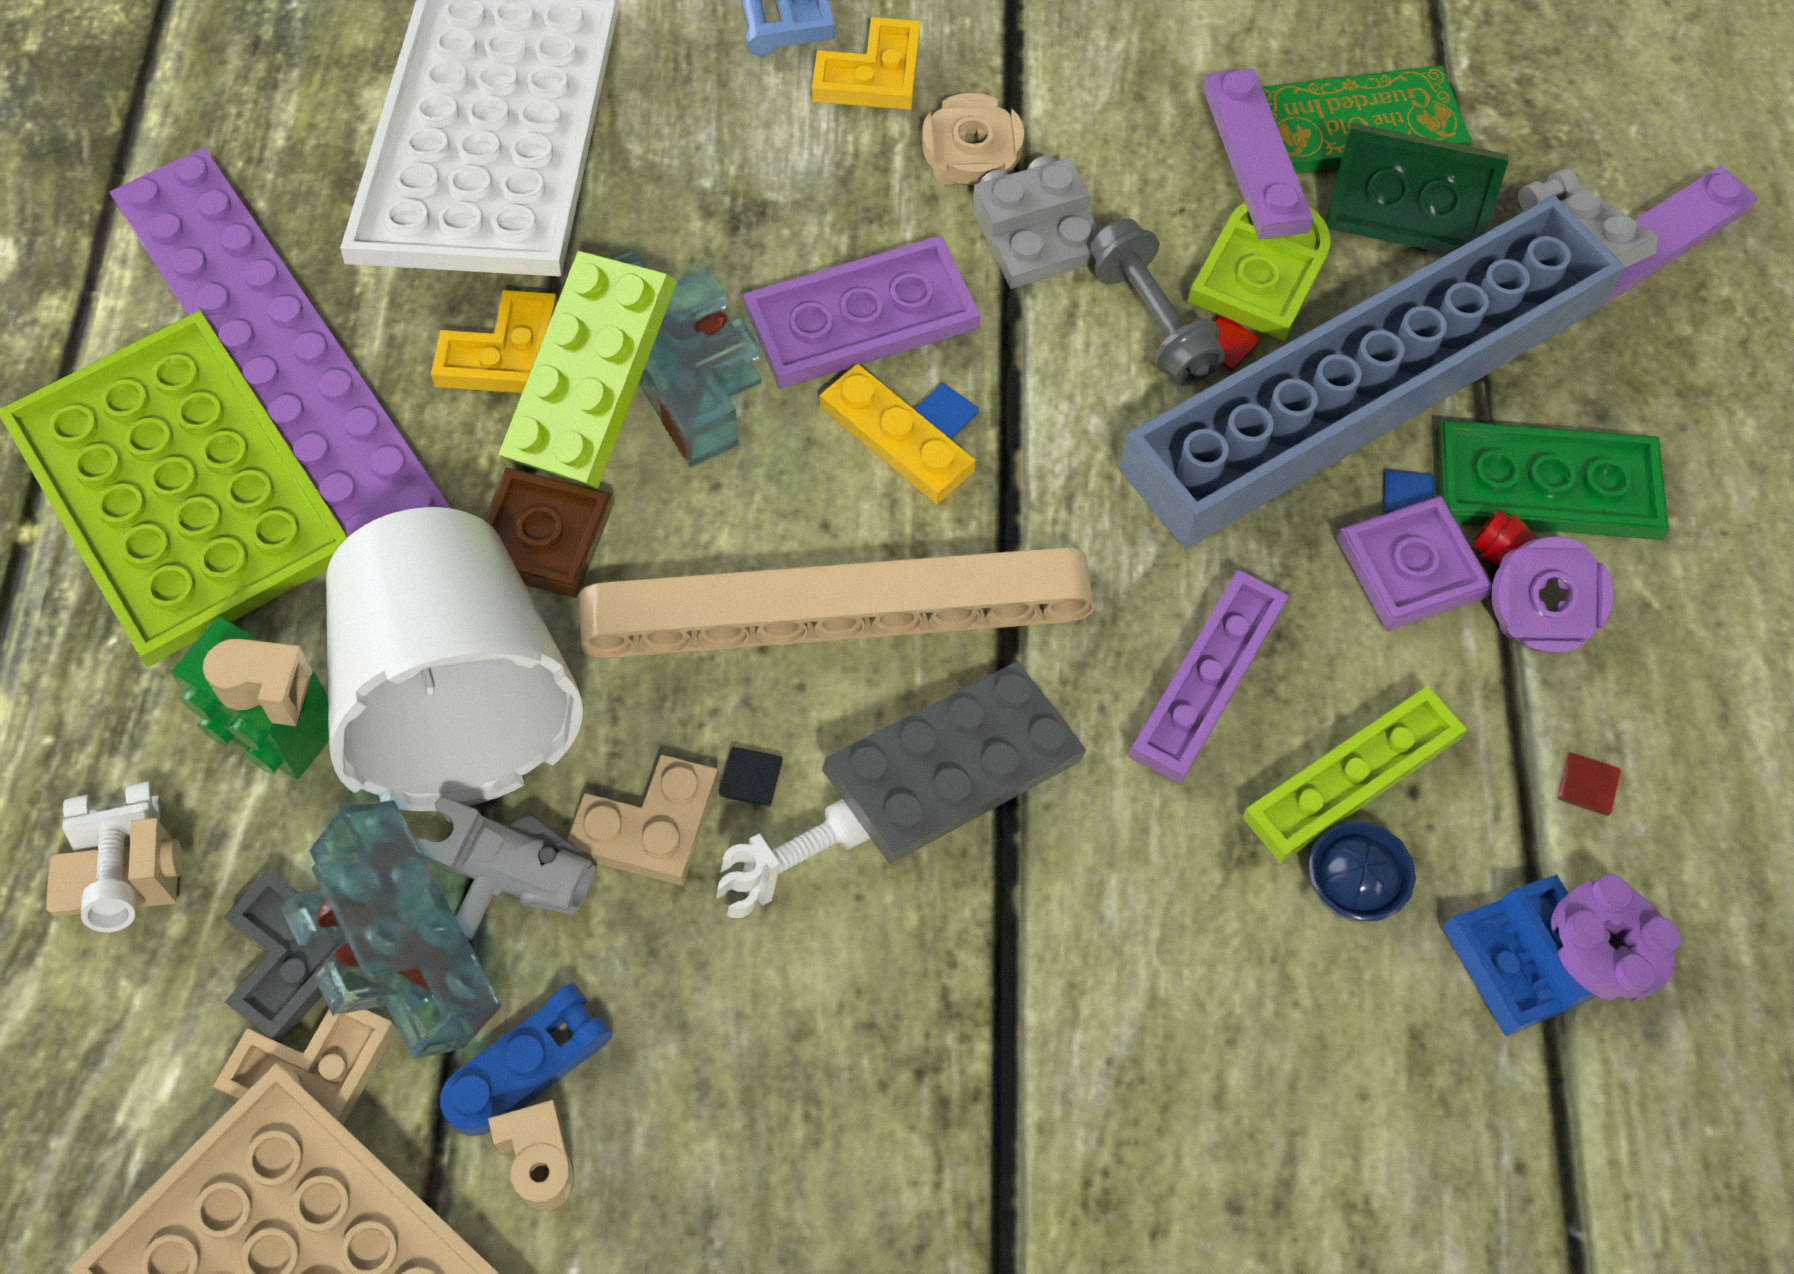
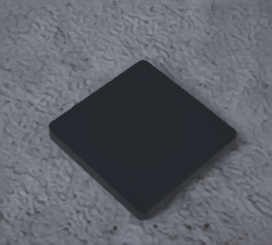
(751, 776)

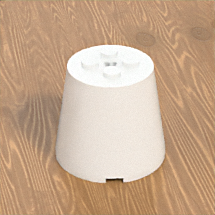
(439, 664)

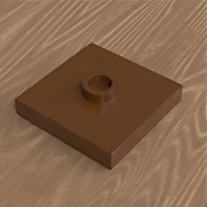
(549, 528)

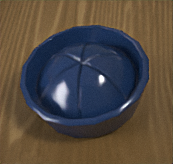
(1361, 871)

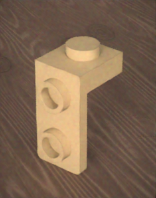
(148, 867)

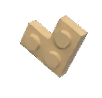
(650, 839)
(331, 1067)

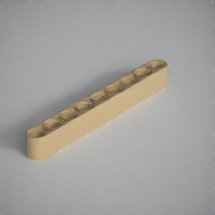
(834, 602)

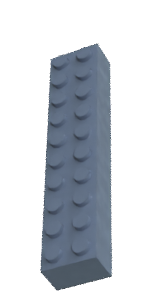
(1367, 370)

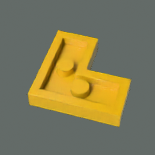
(872, 79)
(499, 359)

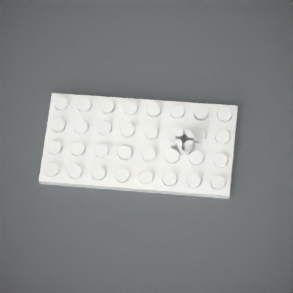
(483, 137)

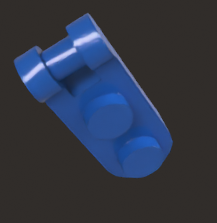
(522, 1063)

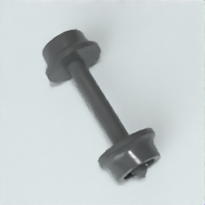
(1191, 349)

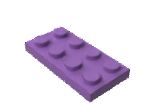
(861, 311)

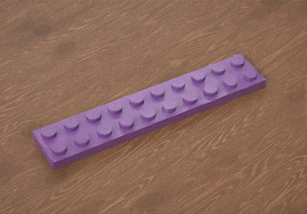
(294, 365)

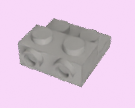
(1036, 220)

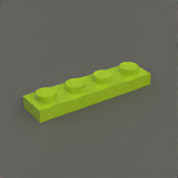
(1353, 774)

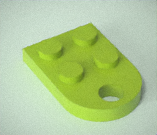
(1261, 279)

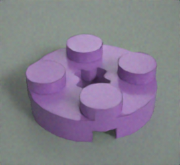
(1575, 570)
(1645, 936)

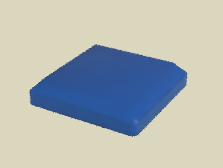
(947, 410)
(1406, 489)

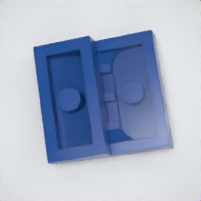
(1515, 956)

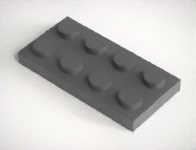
(952, 761)

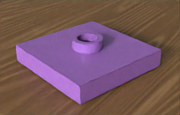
(1414, 563)

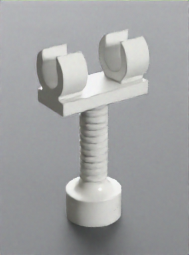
(764, 865)
(109, 901)

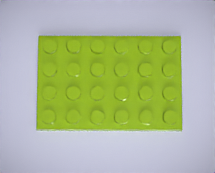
(174, 486)

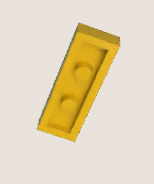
(897, 433)

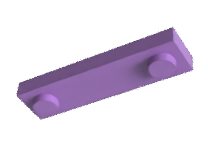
(1257, 154)
(1687, 221)
(1208, 677)

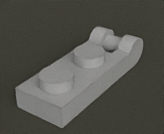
(1617, 231)

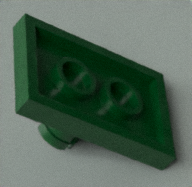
(1414, 189)

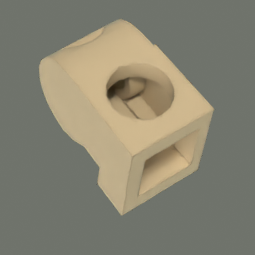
(259, 674)
(542, 1163)

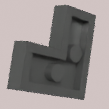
(284, 982)

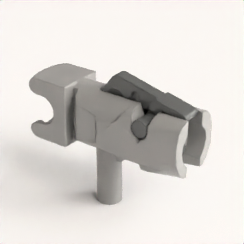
(512, 860)

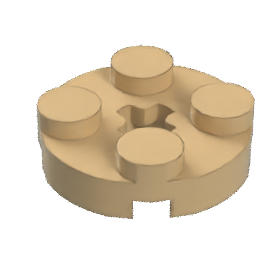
(965, 162)

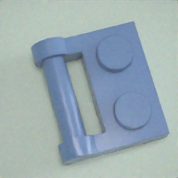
(800, 23)

